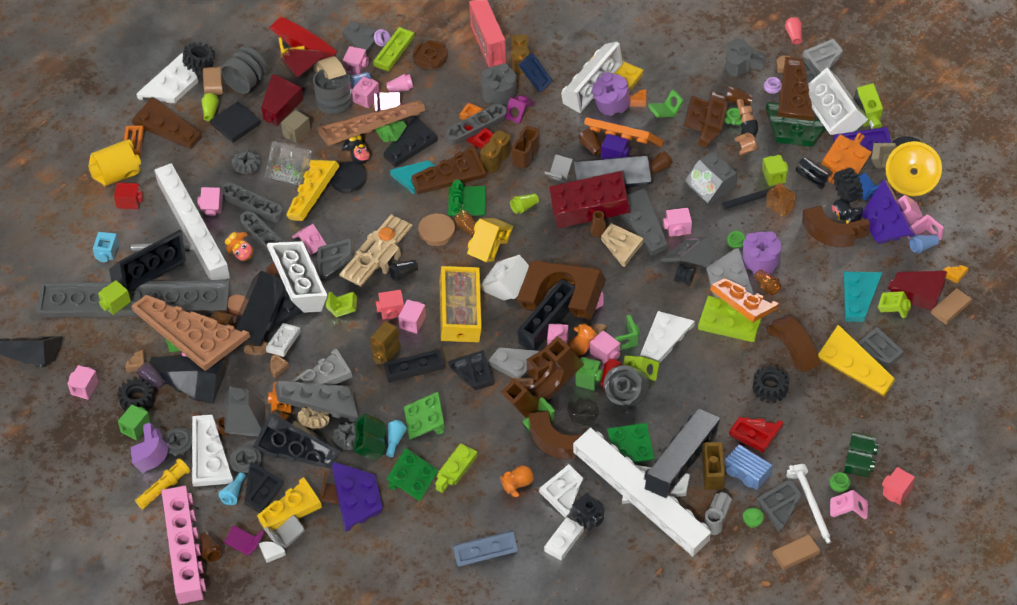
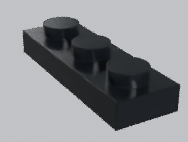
(413, 365)

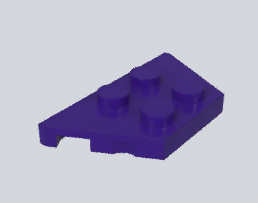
(886, 216)
(356, 495)

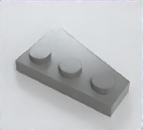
(327, 372)

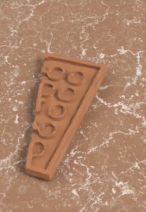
(366, 123)
(191, 333)

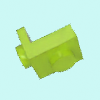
(341, 305)

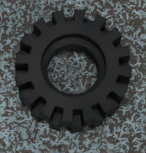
(193, 52)
(848, 185)
(770, 375)
(136, 386)

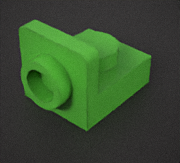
(391, 131)

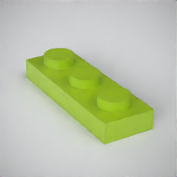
(393, 49)

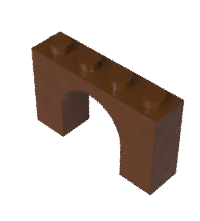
(544, 275)
(562, 367)

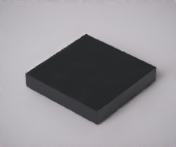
(235, 122)

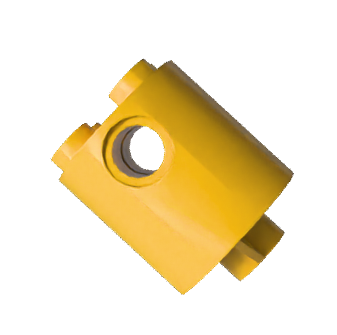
(114, 163)

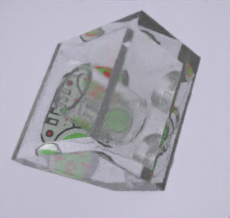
(288, 162)

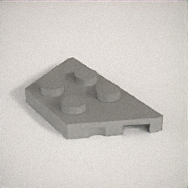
(731, 268)

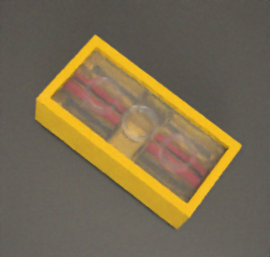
(460, 304)

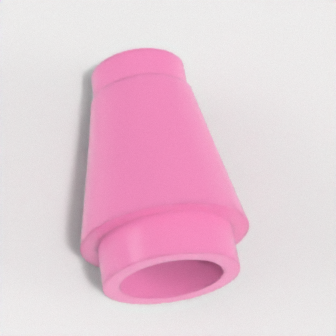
(401, 83)

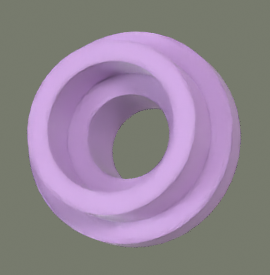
(381, 37)
(772, 85)

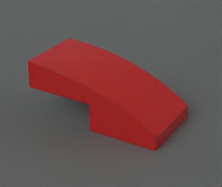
(479, 139)

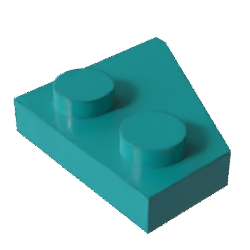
(404, 173)

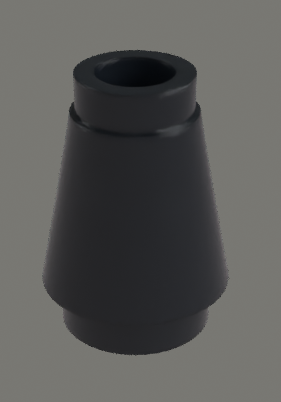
(402, 269)

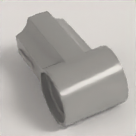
(718, 512)

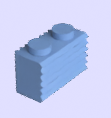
(748, 467)

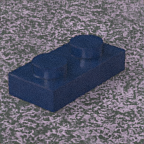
(535, 72)

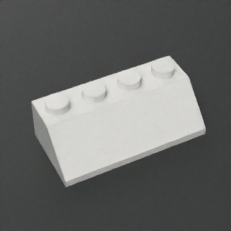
(579, 91)
(834, 104)
(298, 275)

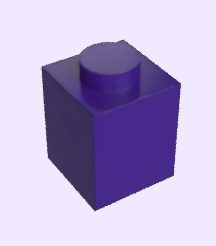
(614, 147)

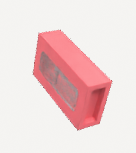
(487, 32)

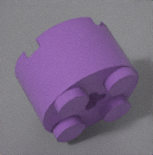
(611, 94)
(761, 252)

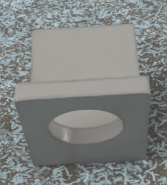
(560, 168)
(287, 532)

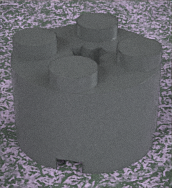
(498, 84)
(617, 391)

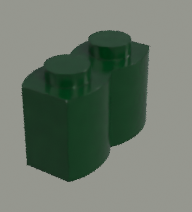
(370, 437)
(860, 454)

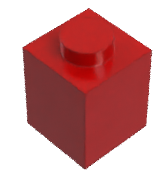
(128, 196)

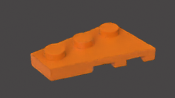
(749, 305)

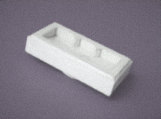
(283, 339)

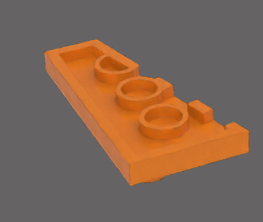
(625, 132)

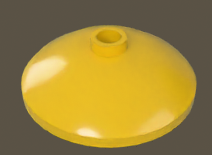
(913, 156)

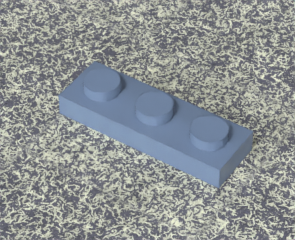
(485, 548)

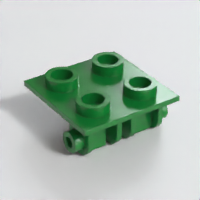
(466, 198)
(632, 442)
(411, 474)

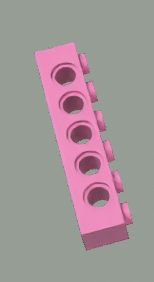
(190, 589)

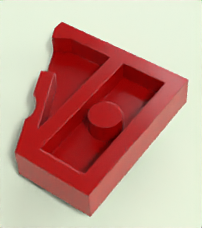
(755, 432)

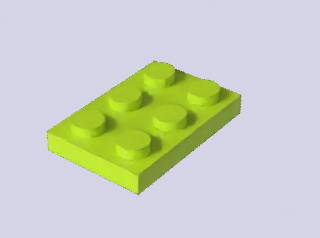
(724, 320)

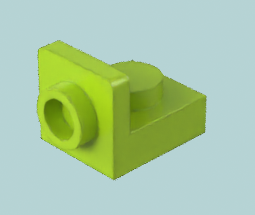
(895, 302)

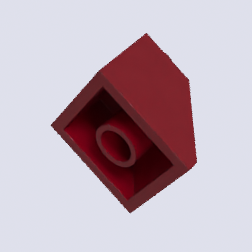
(300, 60)

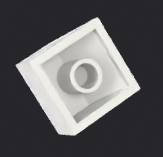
(505, 278)

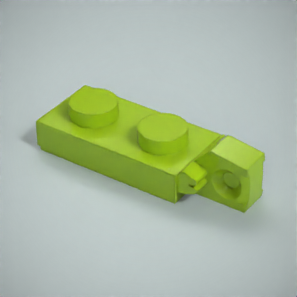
(455, 467)

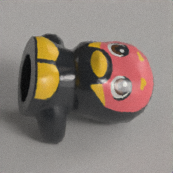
(357, 149)
(846, 212)

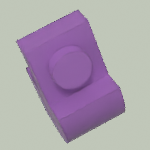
(151, 452)

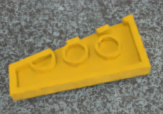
(314, 184)
(852, 360)

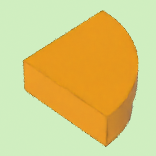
(956, 273)

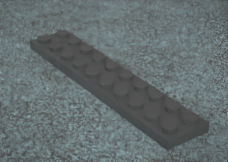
(82, 298)

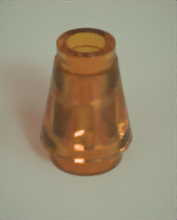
(465, 222)
(769, 283)

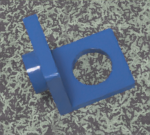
(868, 187)

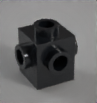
(588, 512)

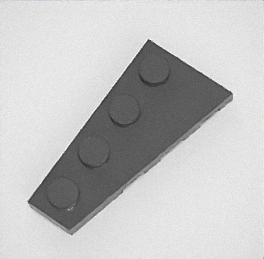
(644, 222)
(319, 397)

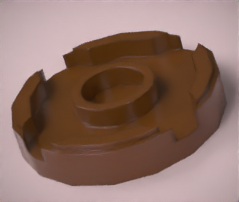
(430, 55)

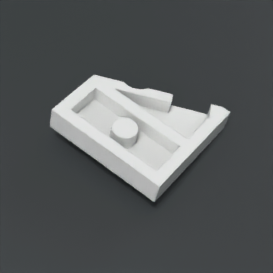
(562, 489)

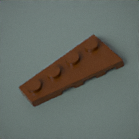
(794, 92)
(165, 123)
(462, 166)

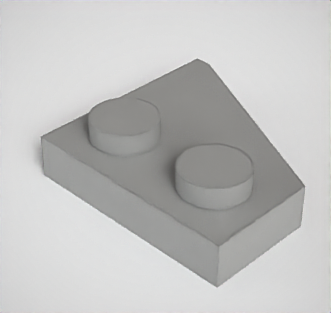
(823, 55)

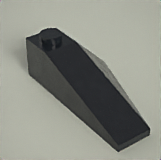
(32, 350)
(190, 378)
(291, 440)

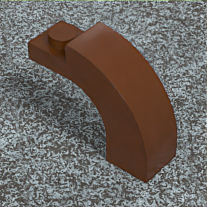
(831, 232)
(797, 342)
(549, 439)

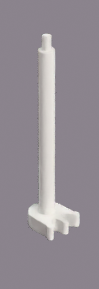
(799, 471)

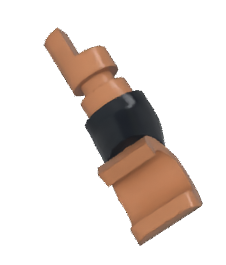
(749, 129)

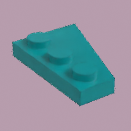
(858, 294)

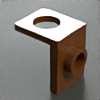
(328, 491)

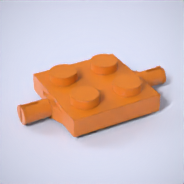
(846, 154)

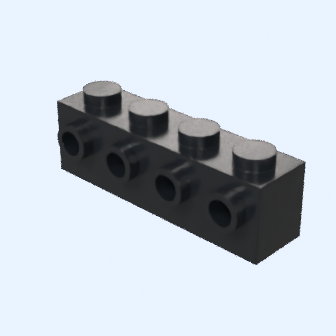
(550, 311)

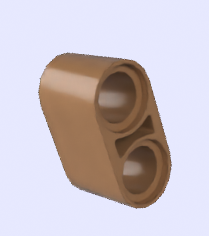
(213, 80)

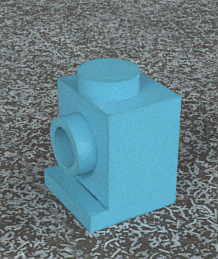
(104, 250)

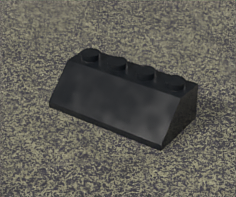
(149, 262)

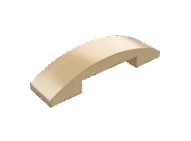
(331, 67)

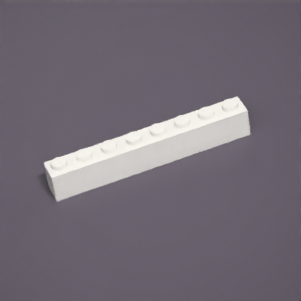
(192, 223)
(630, 482)

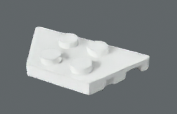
(170, 83)

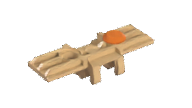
(384, 247)

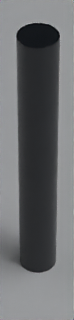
(745, 199)

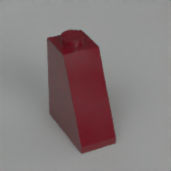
(280, 99)
(920, 287)

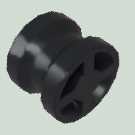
(684, 274)

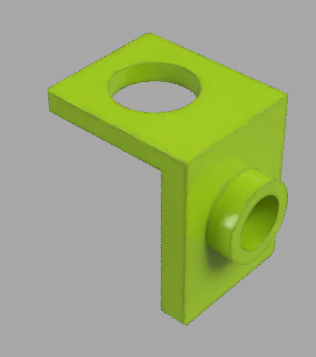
(642, 363)

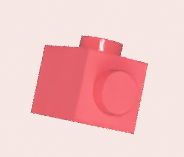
(390, 304)
(898, 485)

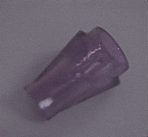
(150, 373)

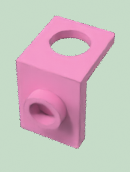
(926, 224)
(310, 238)
(848, 502)

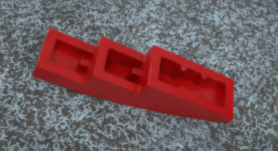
(298, 36)

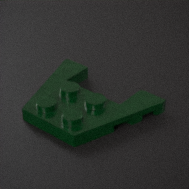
(793, 130)

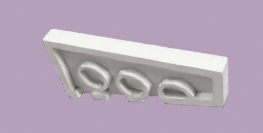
(208, 456)

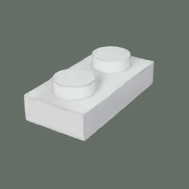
(563, 539)

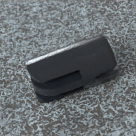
(813, 172)

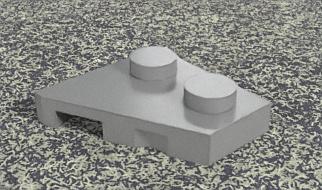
(511, 361)

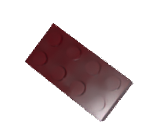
(579, 199)

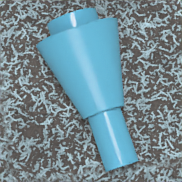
(395, 433)
(230, 493)

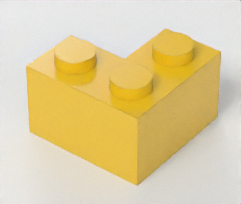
(488, 237)

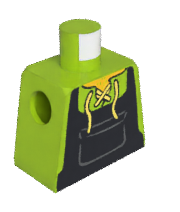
(870, 104)

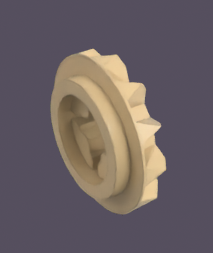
(313, 419)

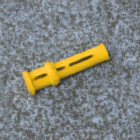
(169, 478)

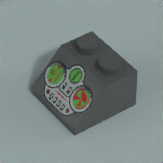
(711, 178)

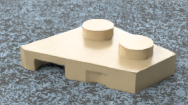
(621, 243)

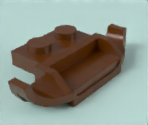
(706, 116)

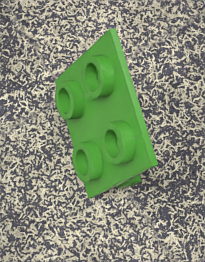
(424, 416)

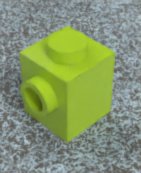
(774, 170)
(114, 297)

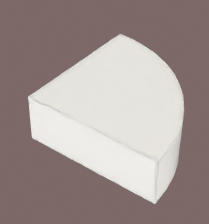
(271, 551)

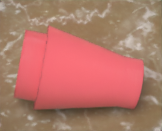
(794, 29)

